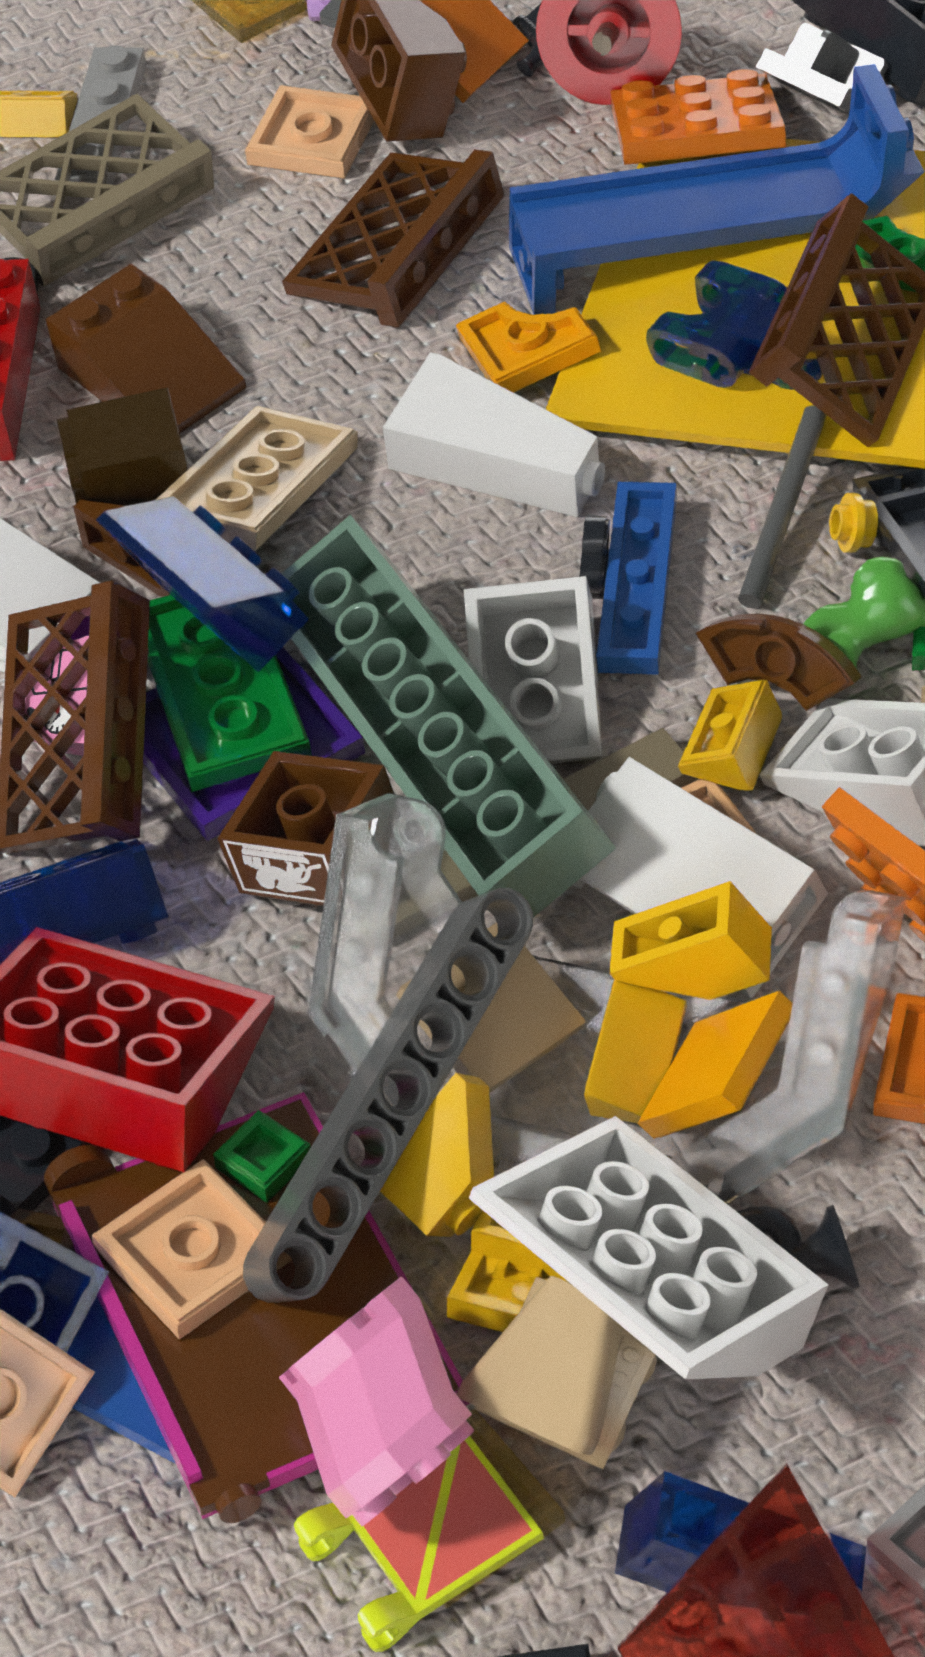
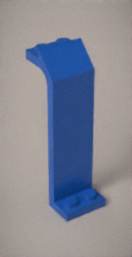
(712, 198)

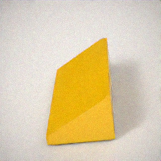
(36, 113)
(733, 735)
(633, 1050)

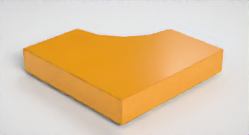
(524, 347)

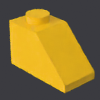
(694, 945)
(446, 1160)

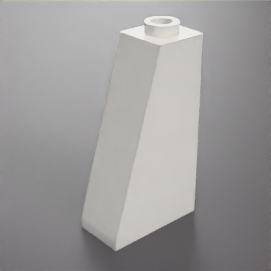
(490, 441)

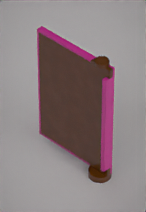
(220, 1385)

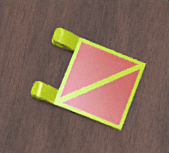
(429, 1540)

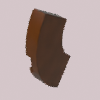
(778, 652)

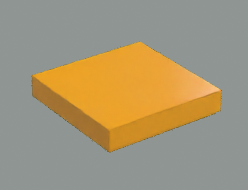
(717, 1065)

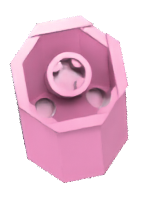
(378, 1403)

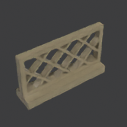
(115, 209)

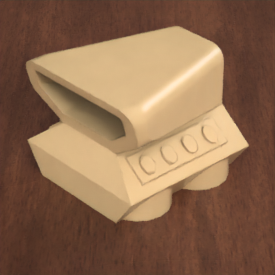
(562, 1373)

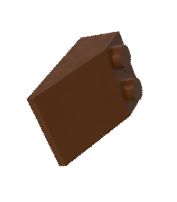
(400, 64)
(139, 339)

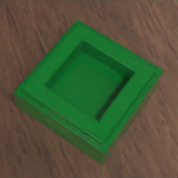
(261, 1156)

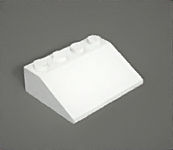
(658, 1253)

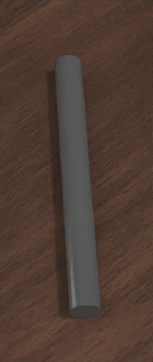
(782, 507)

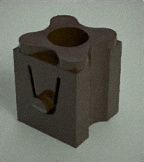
(123, 448)

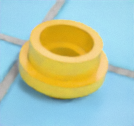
(853, 523)

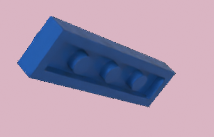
(637, 578)

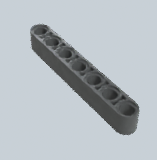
(364, 1108)

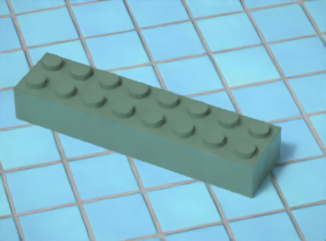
(439, 723)

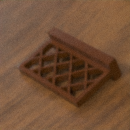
(422, 246)
(817, 297)
(109, 714)

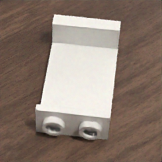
(681, 845)

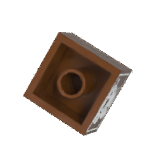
(286, 823)

